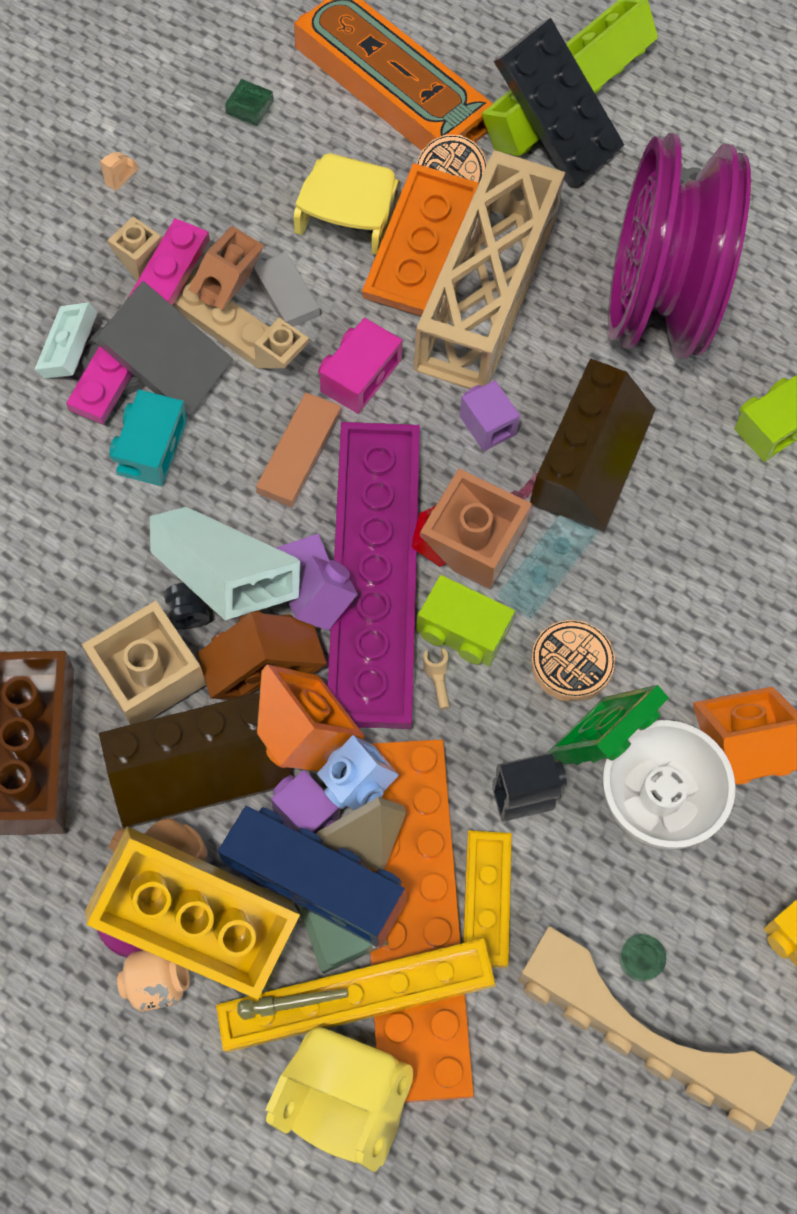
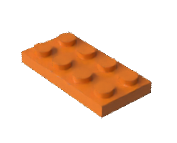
(418, 238)

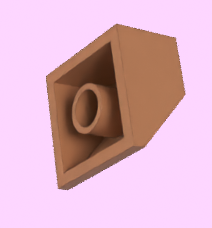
(476, 527)

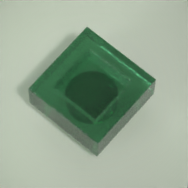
(249, 102)

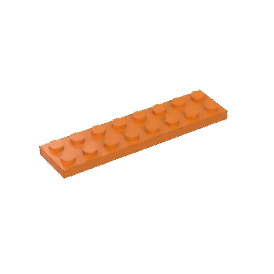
(434, 1034)

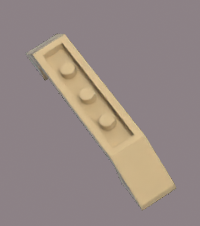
(232, 326)

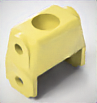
(348, 195)
(342, 1097)

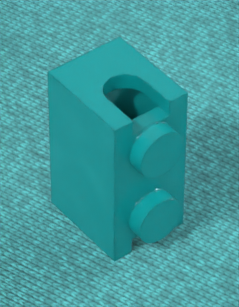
(148, 437)

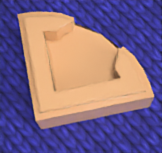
(117, 169)

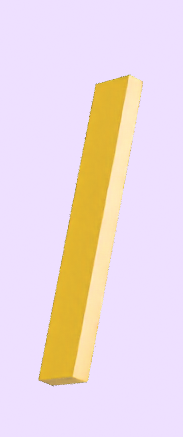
(371, 993)

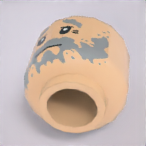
(151, 981)

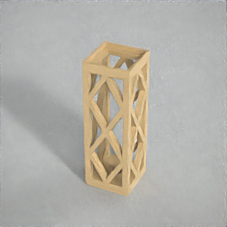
(498, 193)

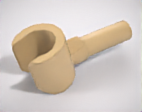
(436, 672)

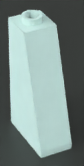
(223, 564)

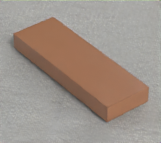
(298, 449)

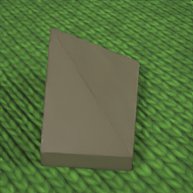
(367, 832)

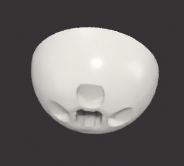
(676, 764)

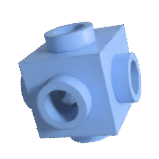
(356, 774)

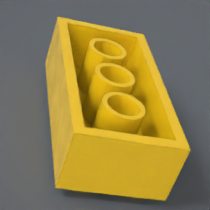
(191, 913)

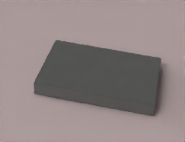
(163, 348)

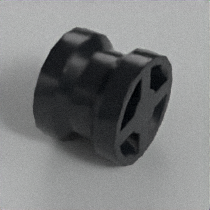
(185, 607)

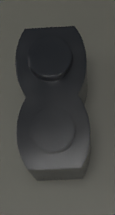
(528, 786)

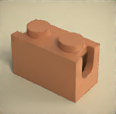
(219, 275)

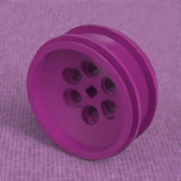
(679, 246)

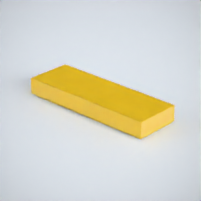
(488, 893)

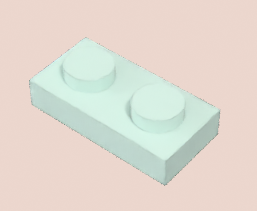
(66, 340)

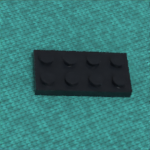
(559, 102)

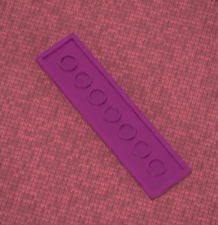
(373, 540)

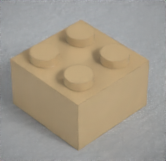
(144, 664)

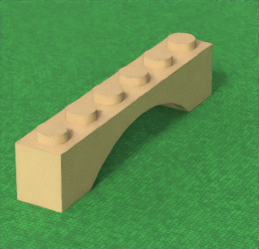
(737, 1082)

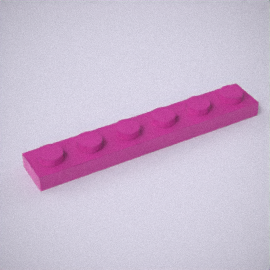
(166, 274)

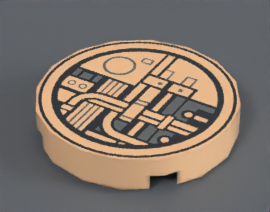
(454, 156)
(572, 660)

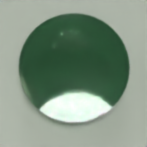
(642, 958)

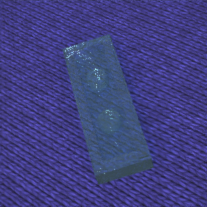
(547, 566)

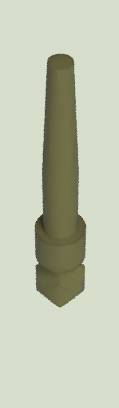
(268, 1005)

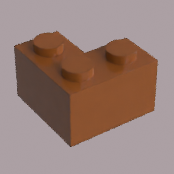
(237, 656)

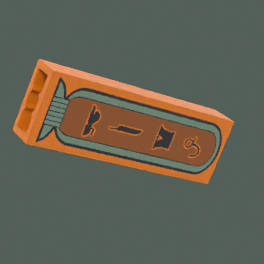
(390, 72)

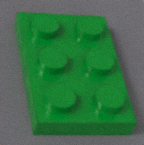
(609, 725)

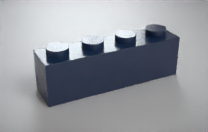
(314, 875)

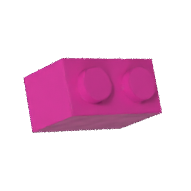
(360, 365)

